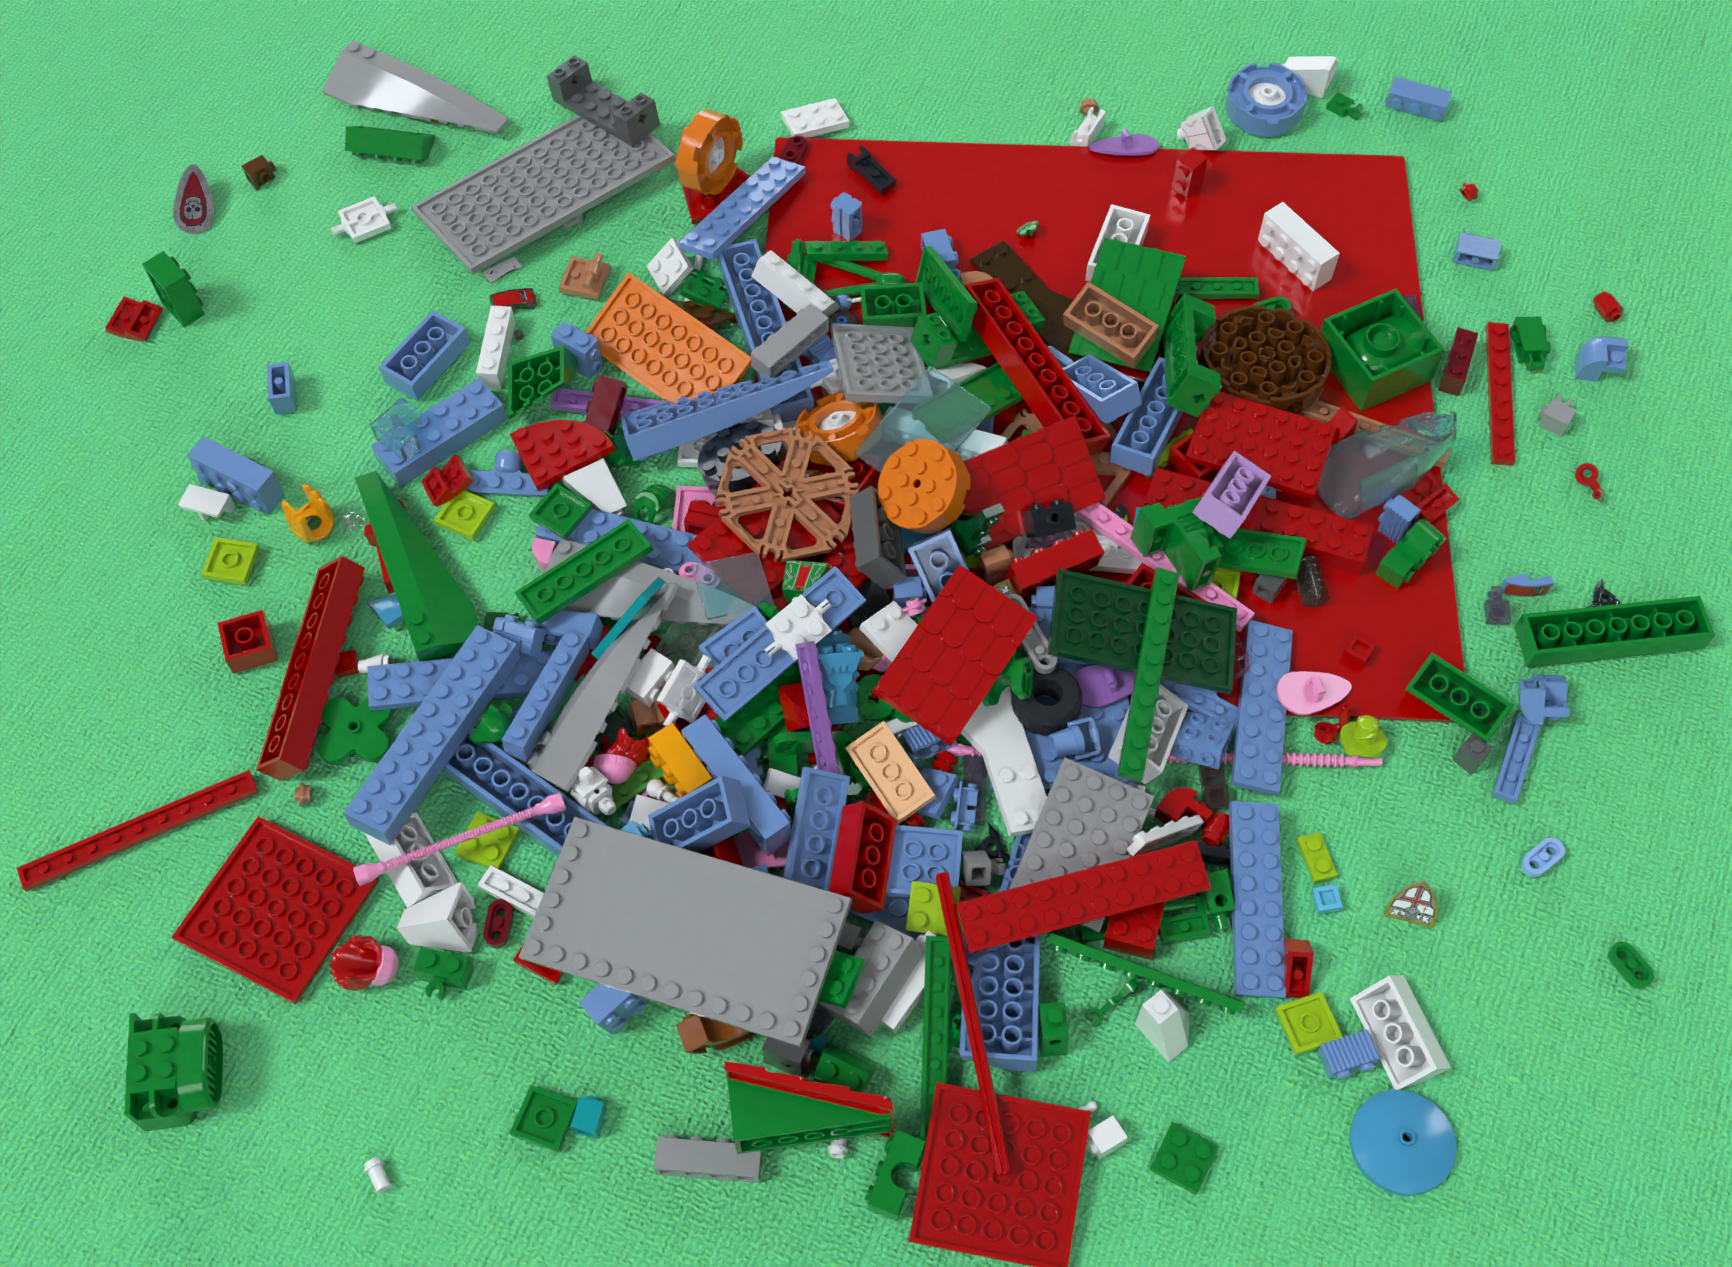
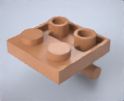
(585, 277)

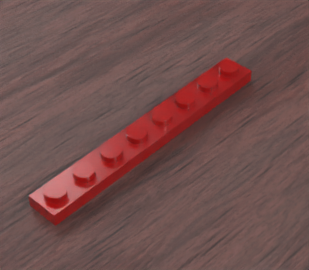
(1500, 394)

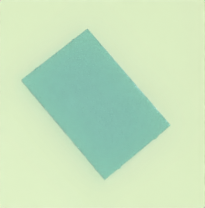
(930, 410)

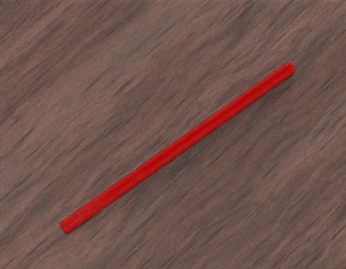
(973, 1025)

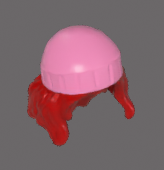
(622, 757)
(363, 963)

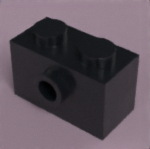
(1049, 519)

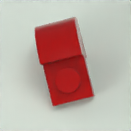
(1181, 803)

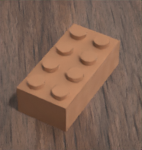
(1111, 325)

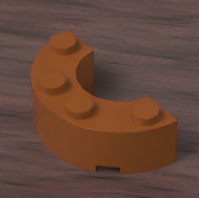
(702, 1033)

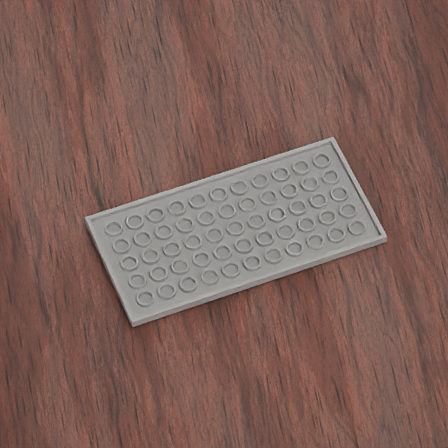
(536, 190)
(687, 931)

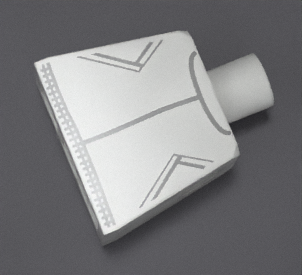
(1202, 130)

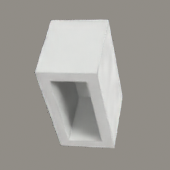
(650, 677)

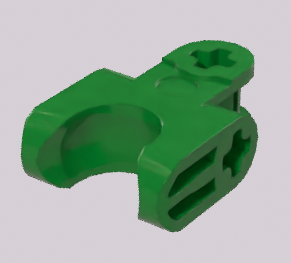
(1017, 674)

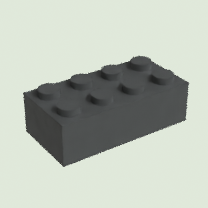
(876, 540)

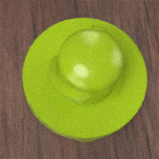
(1363, 738)

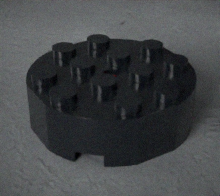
(715, 452)

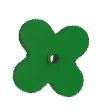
(353, 732)

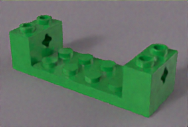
(942, 349)
(1188, 383)

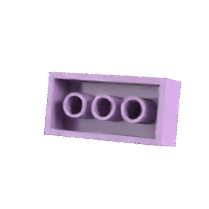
(1231, 494)

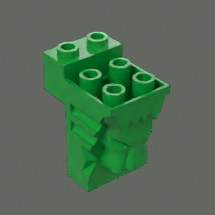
(1183, 539)

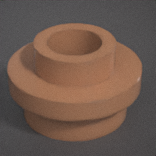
(1087, 104)
(302, 794)

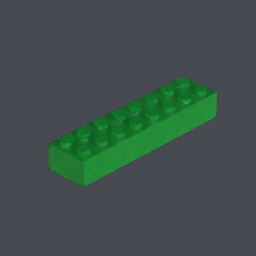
(1613, 631)

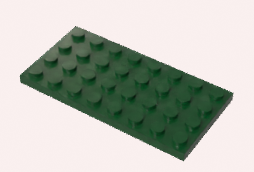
(1105, 623)

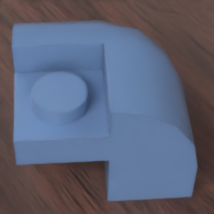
(1600, 355)
(1543, 698)

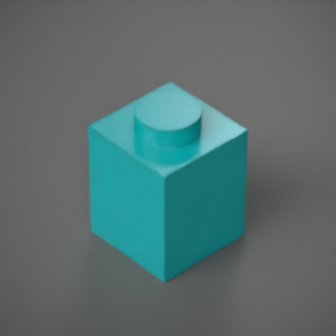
(589, 1117)

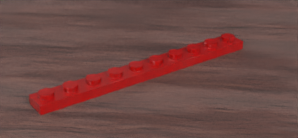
(136, 830)

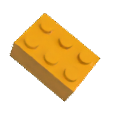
(677, 761)

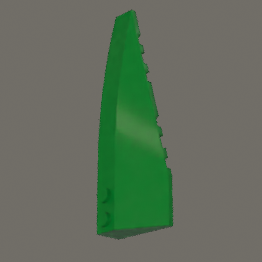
(429, 597)

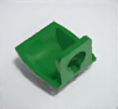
(655, 499)

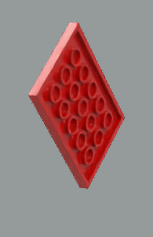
(1275, 440)
(721, 542)

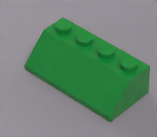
(388, 142)
(1459, 697)

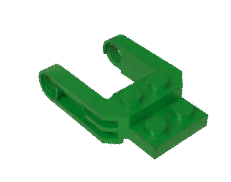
(802, 743)

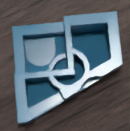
(387, 610)

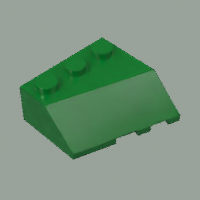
(538, 376)

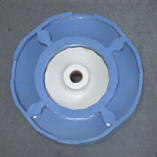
(1266, 99)

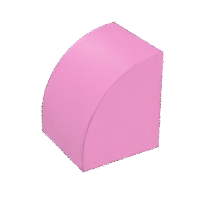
(542, 551)

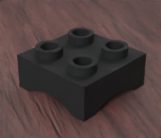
(876, 599)

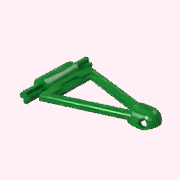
(807, 269)

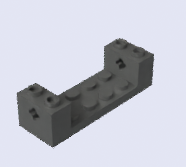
(575, 90)
(796, 1059)

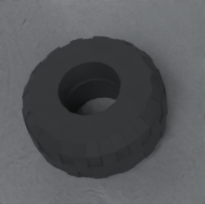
(1049, 719)

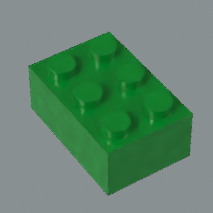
(174, 288)
(892, 304)

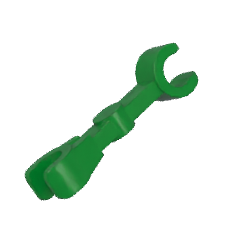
(1127, 990)

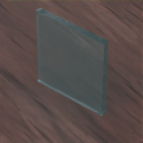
(731, 585)

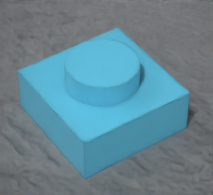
(1326, 899)

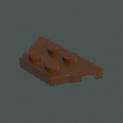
(707, 314)

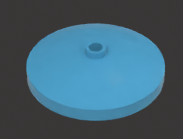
(1390, 1161)

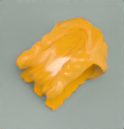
(315, 507)

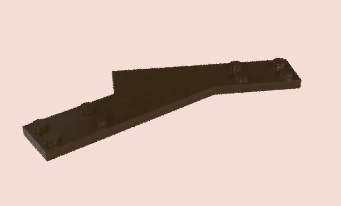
(1016, 276)

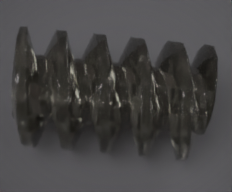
(1311, 583)

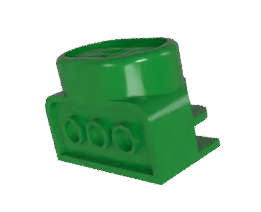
(172, 1070)

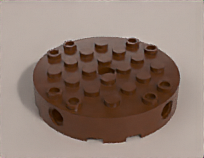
(1268, 357)

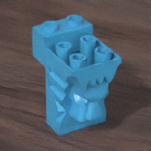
(839, 668)

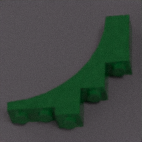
(973, 529)

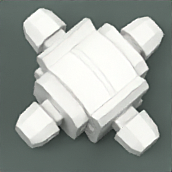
(593, 792)

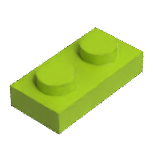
(1316, 858)

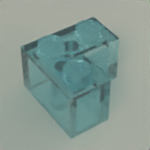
(396, 428)

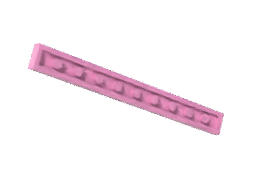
(1120, 532)

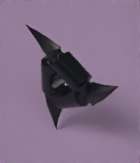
(1604, 593)
(994, 839)

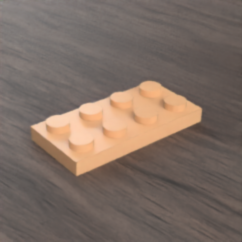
(890, 772)

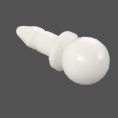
(658, 790)

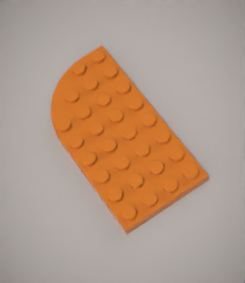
(664, 344)

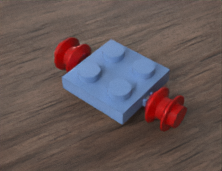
(942, 783)

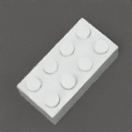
(1121, 225)
(1298, 246)
(1165, 727)

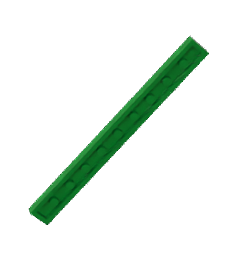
(1148, 675)

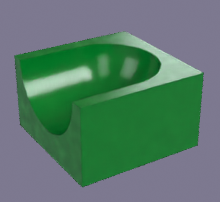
(1380, 349)

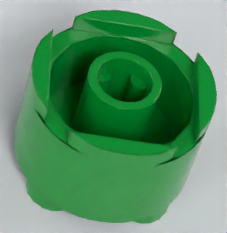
(1420, 543)

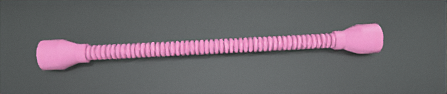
(369, 871)

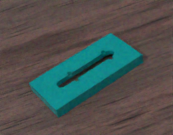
(642, 600)

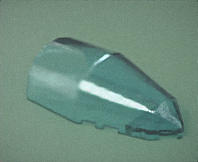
(1384, 463)

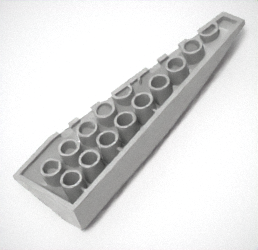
(385, 83)
(620, 592)
(572, 736)

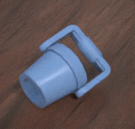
(1071, 741)

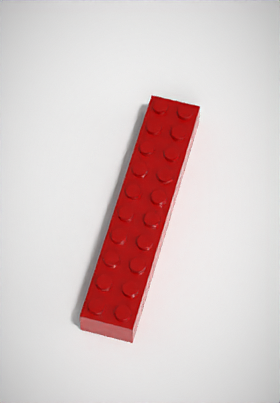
(1031, 363)
(1331, 538)
(311, 669)
(1082, 897)

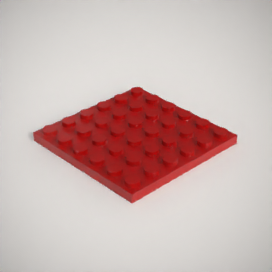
(275, 910)
(1000, 1217)

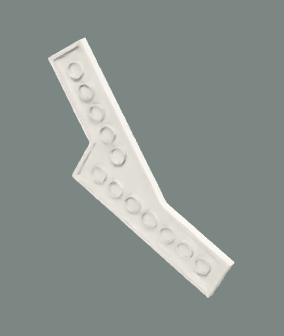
(990, 730)

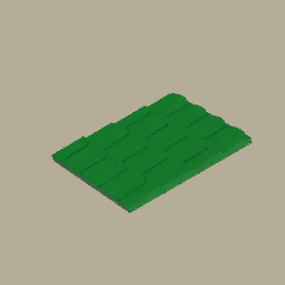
(1141, 280)

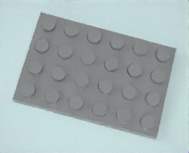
(876, 361)
(1082, 826)

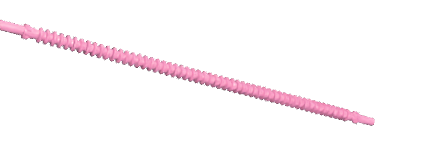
(1300, 759)

